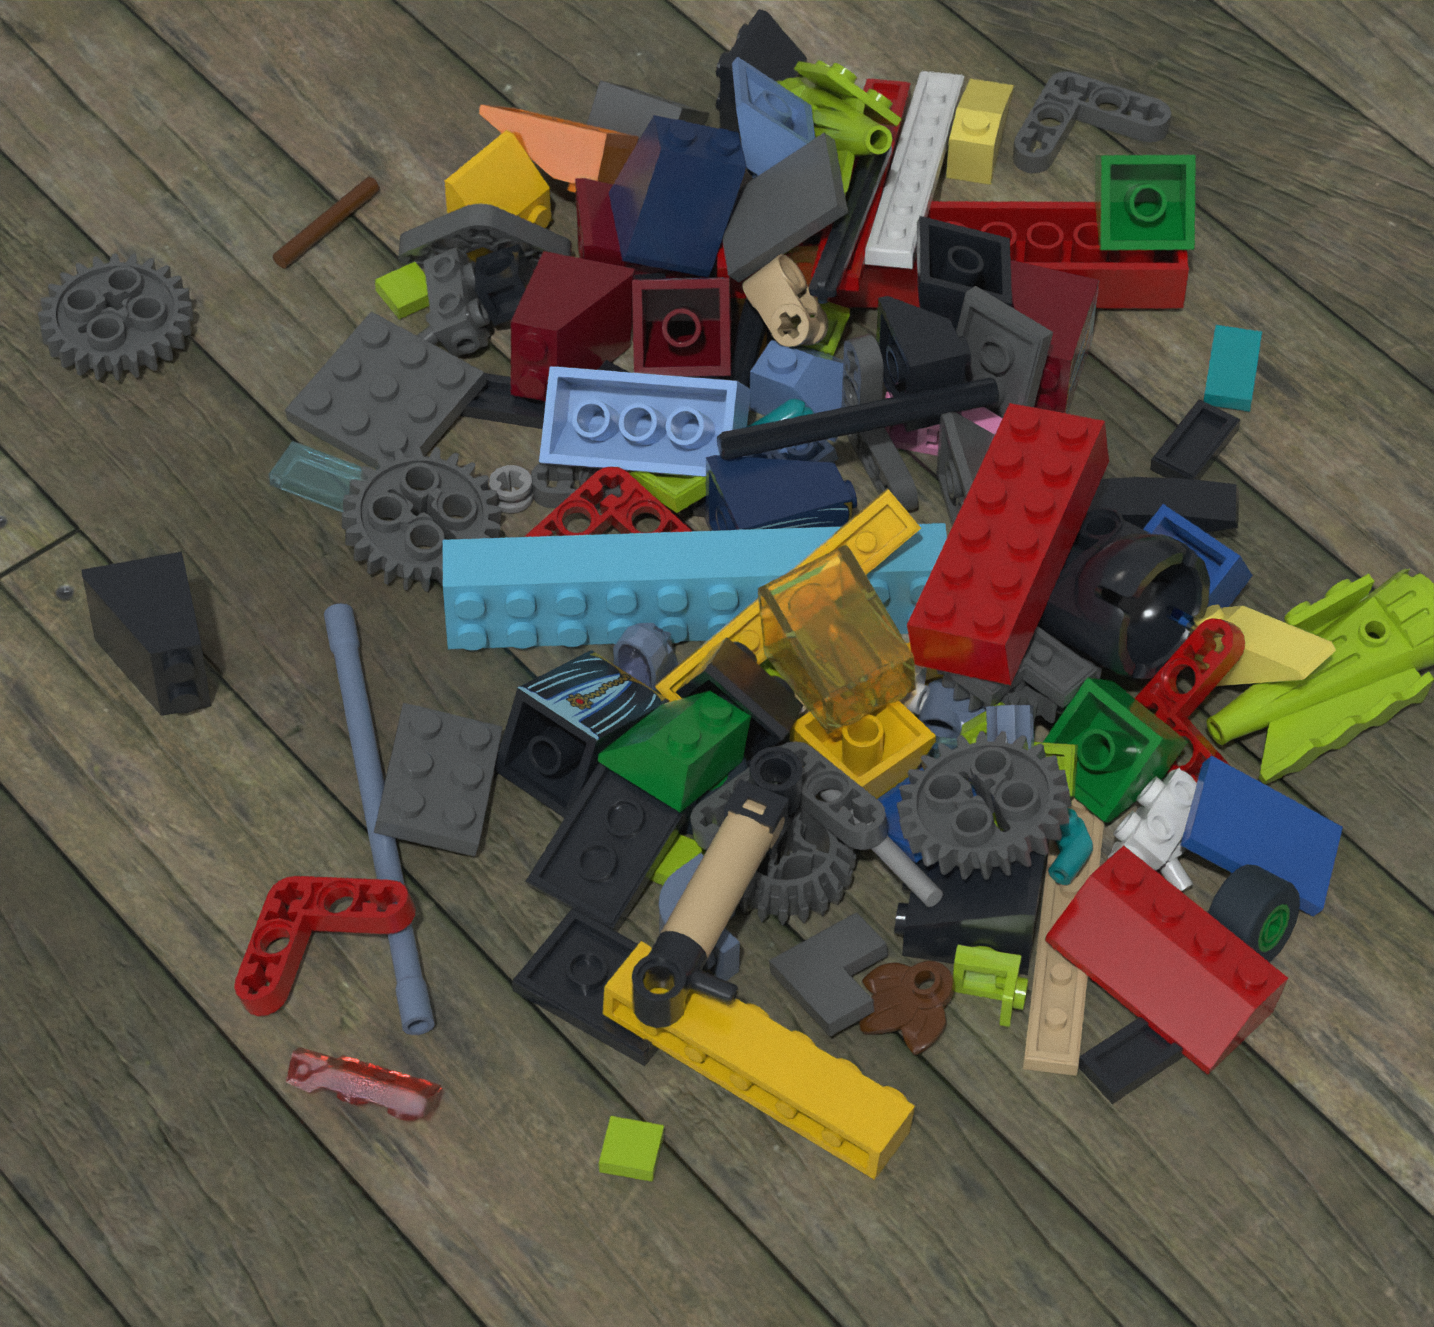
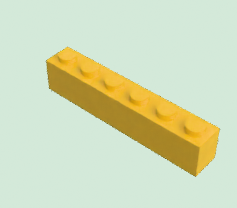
(775, 1072)

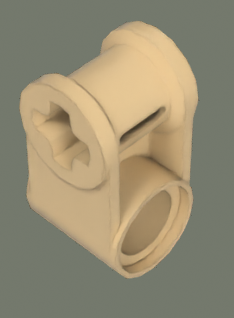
(784, 301)

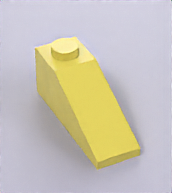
(978, 131)
(1271, 650)

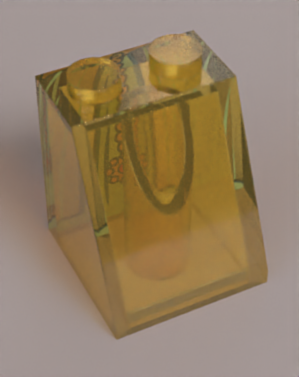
(834, 640)

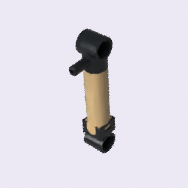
(750, 829)

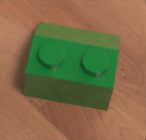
(1145, 202)
(1117, 746)
(681, 748)

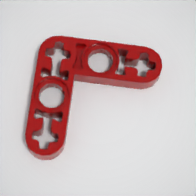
(615, 511)
(1175, 707)
(311, 915)

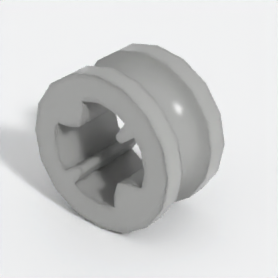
(512, 476)

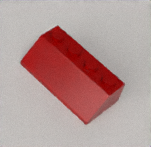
(1167, 959)

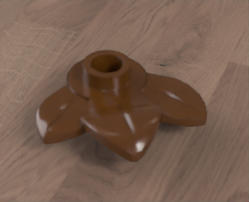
(905, 1006)

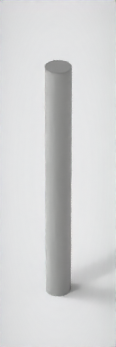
(898, 862)

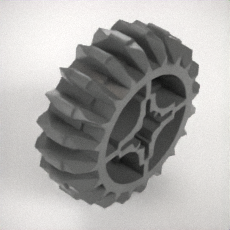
(803, 877)

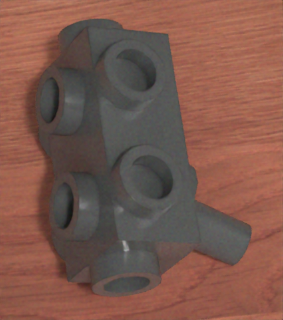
(455, 309)

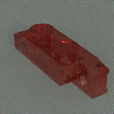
(364, 1083)

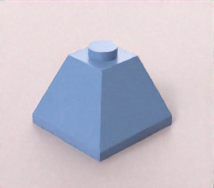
(769, 118)
(795, 374)

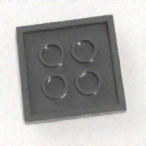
(385, 393)

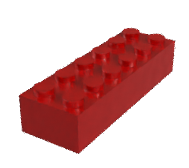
(1008, 544)

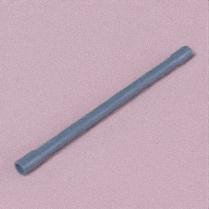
(344, 643)

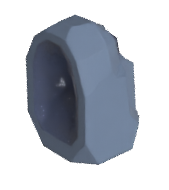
(645, 653)

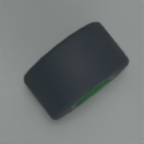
(1257, 909)

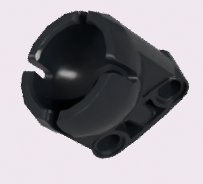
(1121, 595)

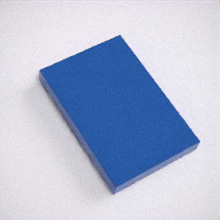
(1249, 823)

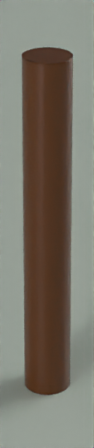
(326, 222)

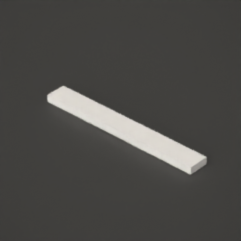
(914, 170)

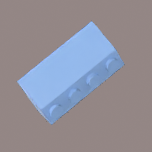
(638, 420)

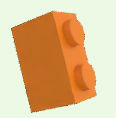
(564, 146)

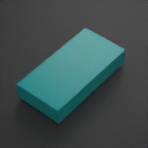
(1232, 368)

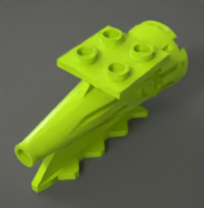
(844, 112)
(1363, 684)

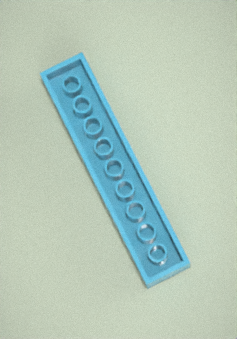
(683, 582)

